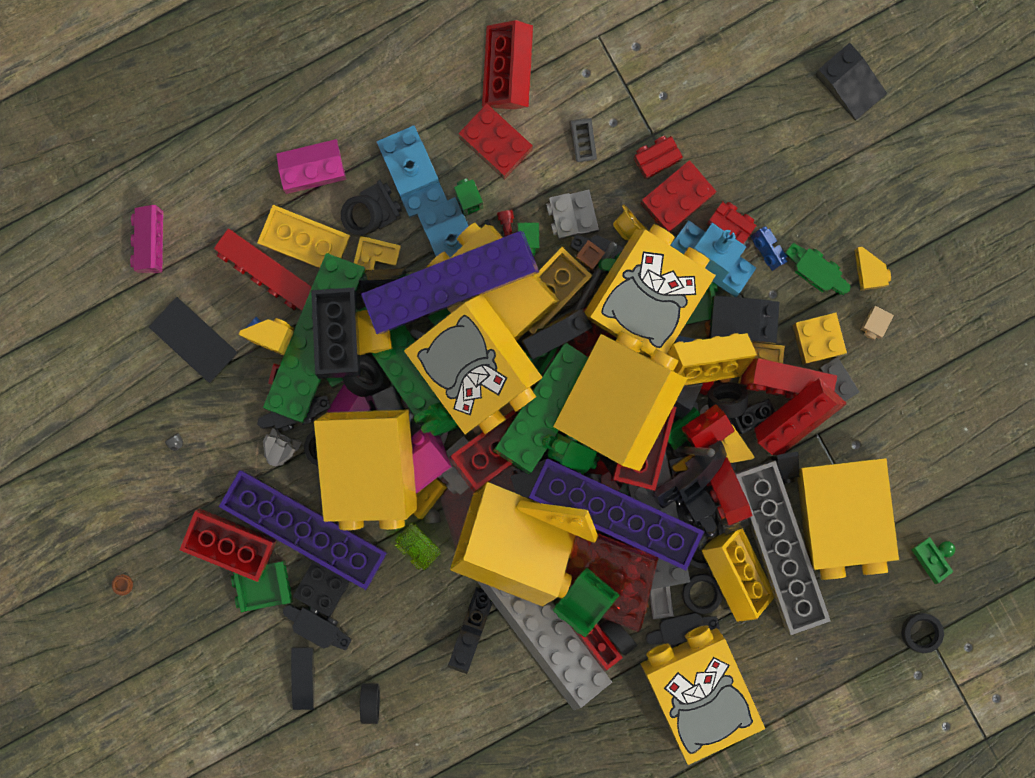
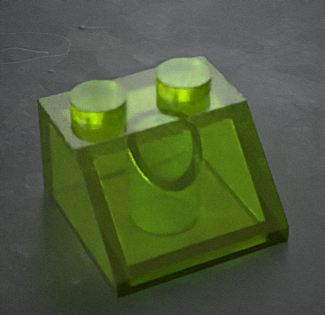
(418, 546)

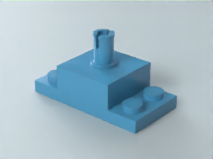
(411, 171)
(443, 226)
(723, 252)

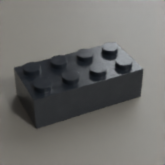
(335, 333)

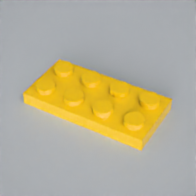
(301, 237)

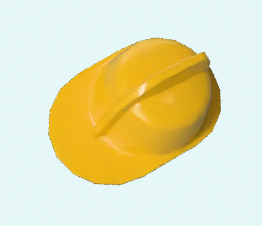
(627, 223)

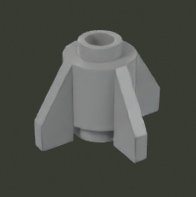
(279, 447)

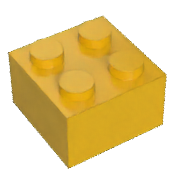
(819, 338)

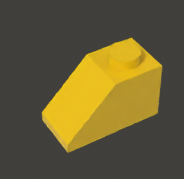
(871, 270)

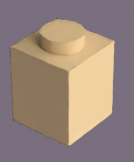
(876, 323)

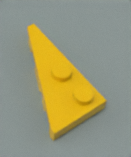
(735, 449)
(569, 519)

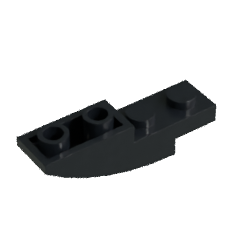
(752, 417)
(690, 482)
(470, 632)

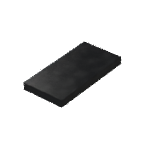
(193, 340)

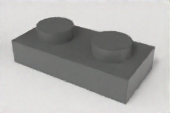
(844, 385)

